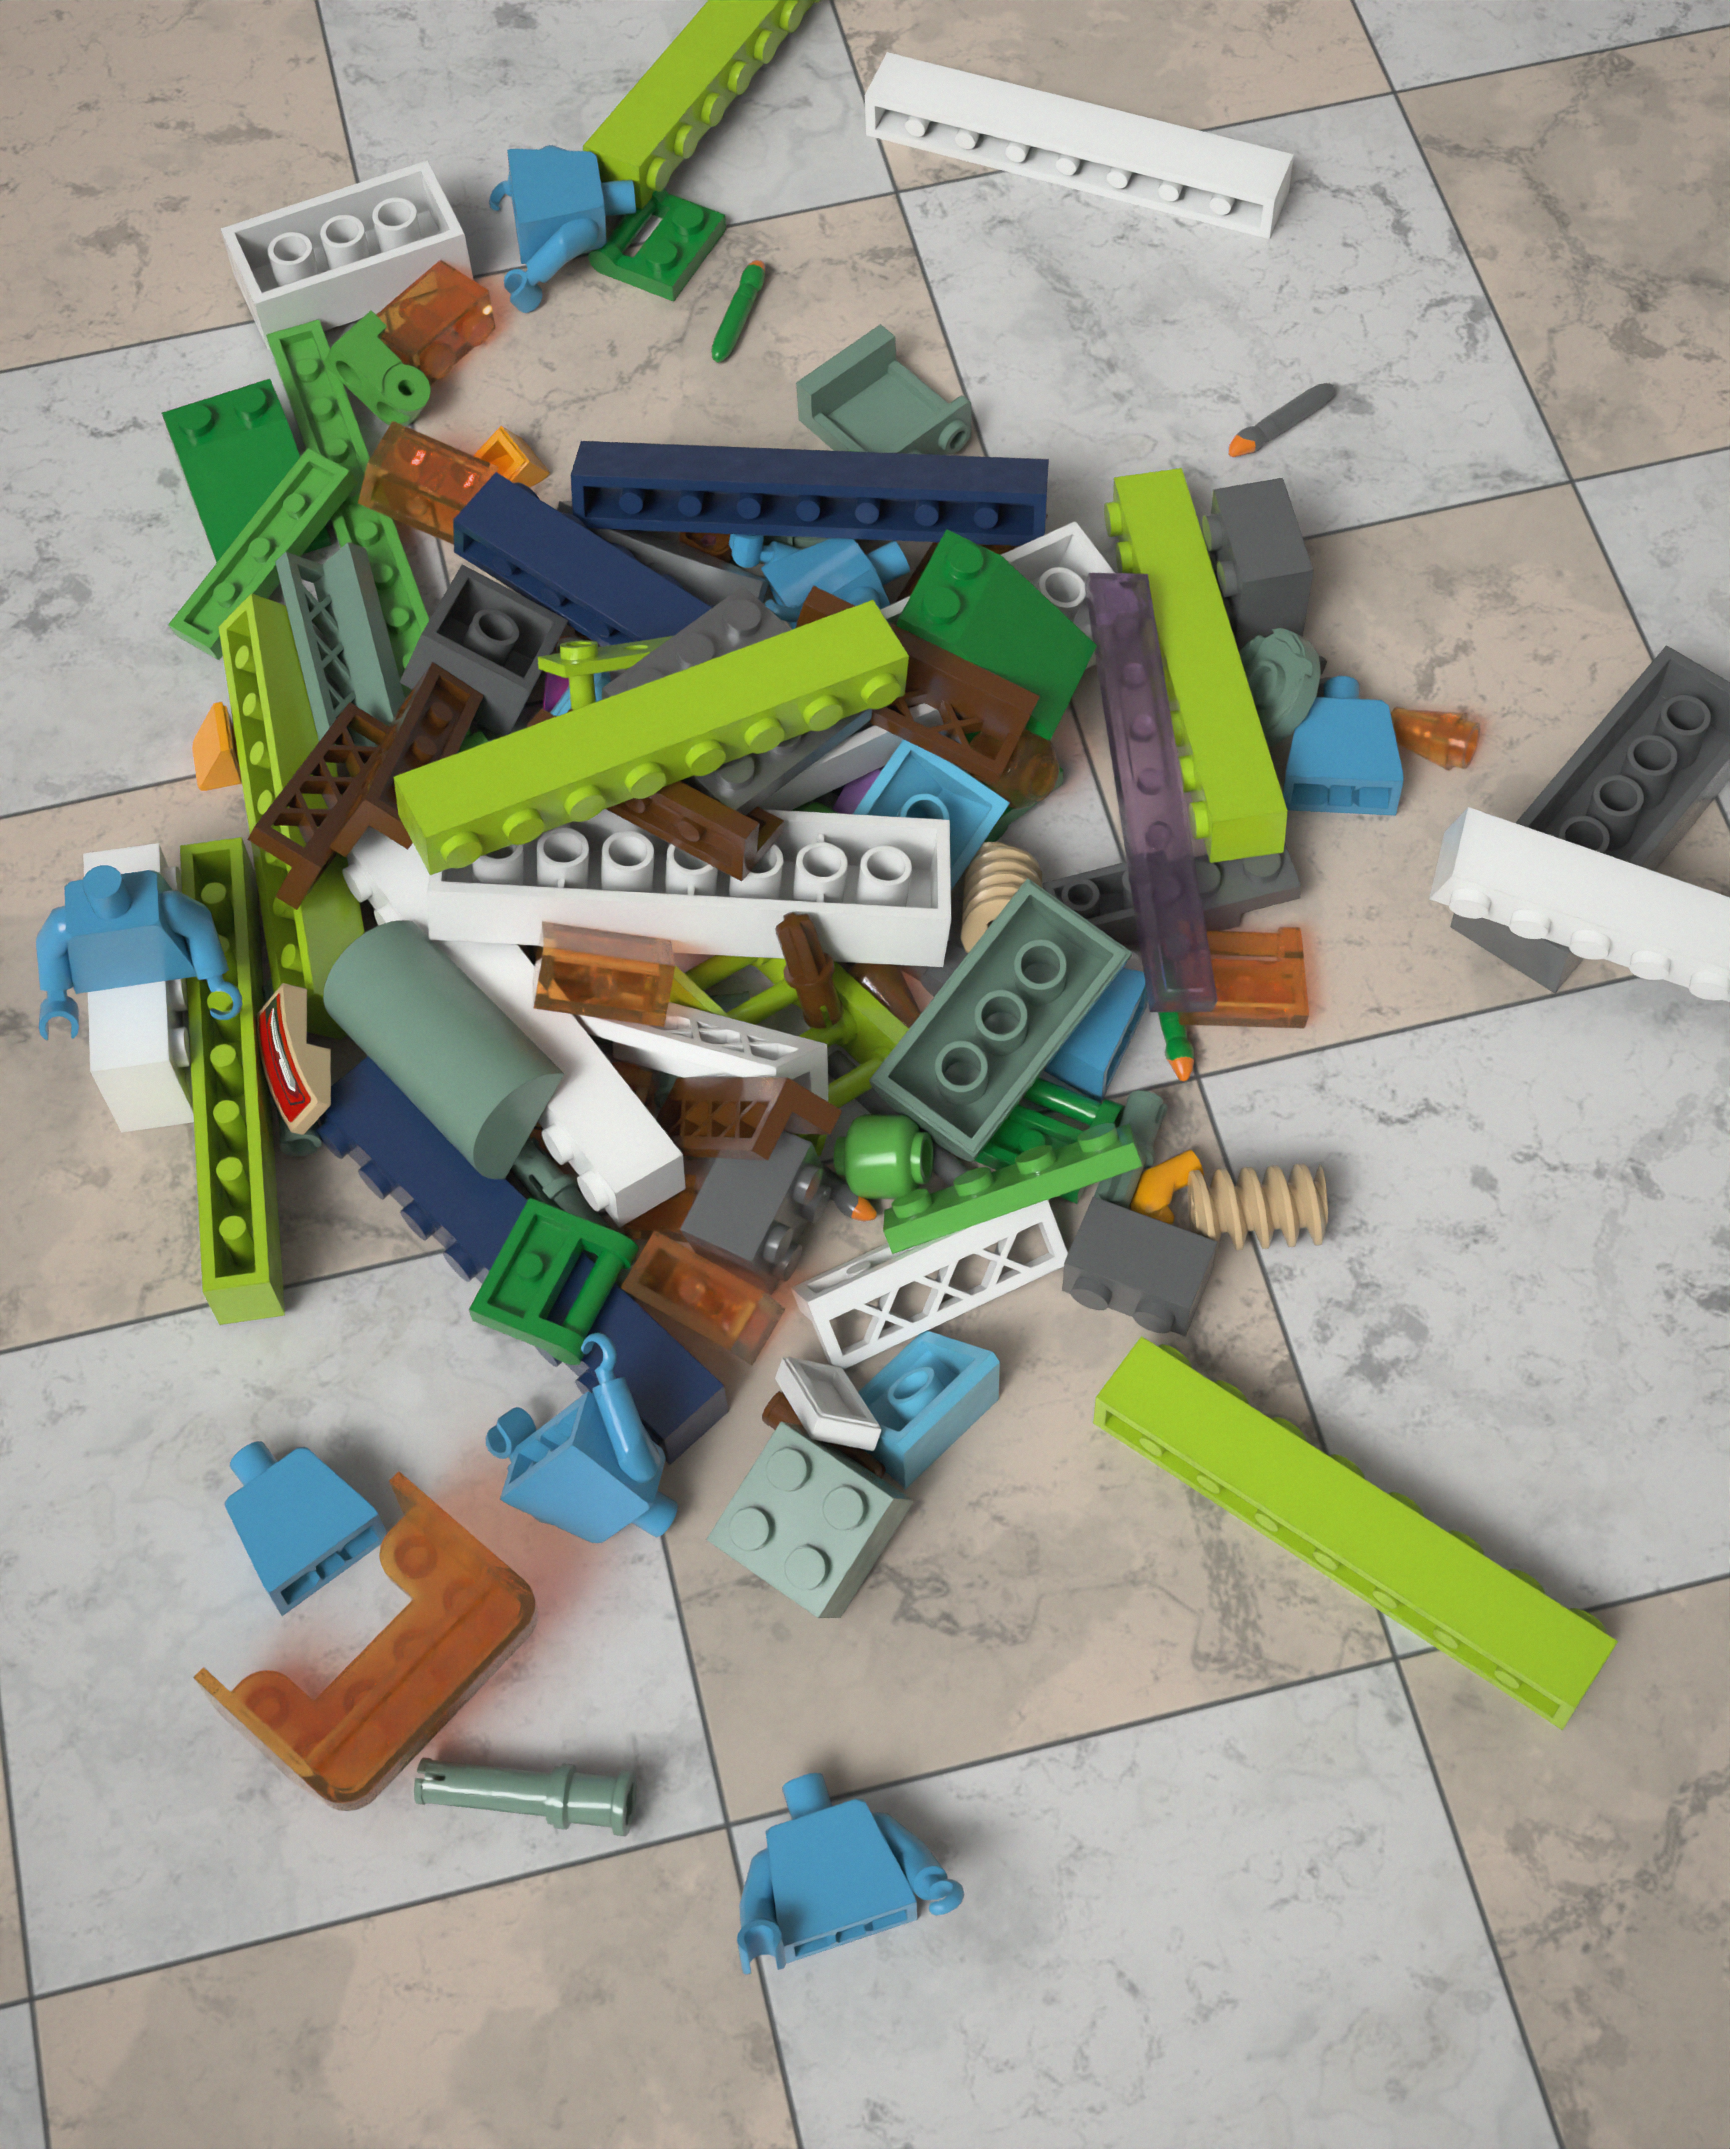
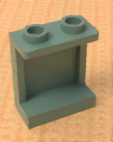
(877, 405)

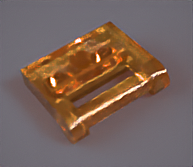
(1256, 990)

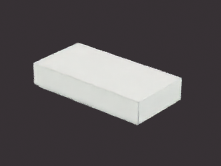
(827, 1403)

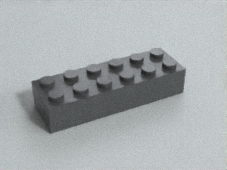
(1627, 791)

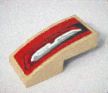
(294, 1070)

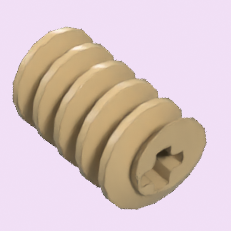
(990, 884)
(1258, 1206)

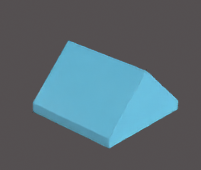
(933, 788)
(928, 1401)

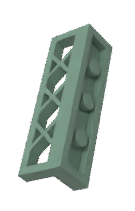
(356, 632)

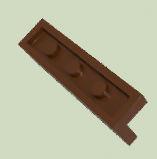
(968, 695)
(423, 731)
(700, 824)
(311, 861)
(741, 1115)

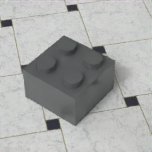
(1258, 559)
(489, 643)
(757, 1211)

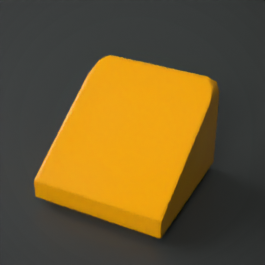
(513, 457)
(216, 751)

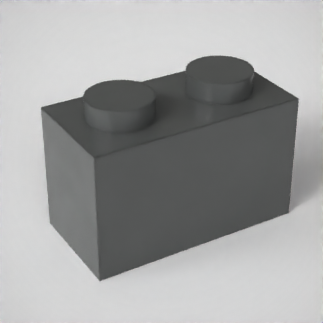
(1138, 1267)

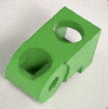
(377, 374)

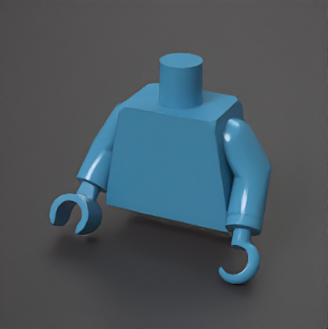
(556, 213)
(831, 565)
(125, 934)
(587, 1465)
(834, 1878)

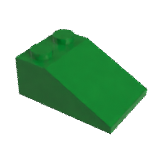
(234, 458)
(1001, 622)

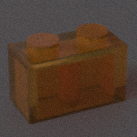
(438, 320)
(422, 480)
(603, 974)
(703, 1297)

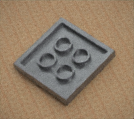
(723, 629)

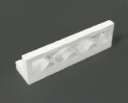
(715, 1046)
(883, 1273)

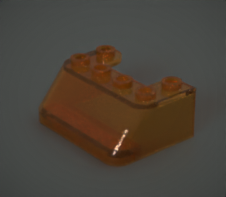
(411, 1678)

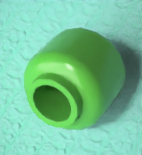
(884, 1156)

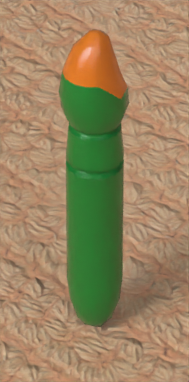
(738, 310)
(1178, 1049)

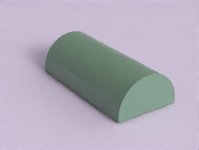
(999, 1021)
(442, 1043)

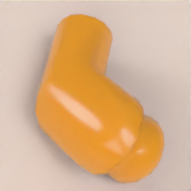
(1160, 1182)

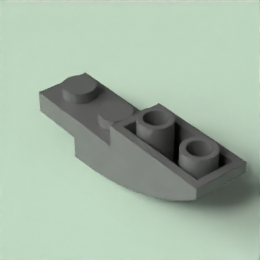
(695, 570)
(1224, 886)

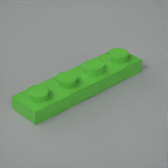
(282, 524)
(1035, 1177)

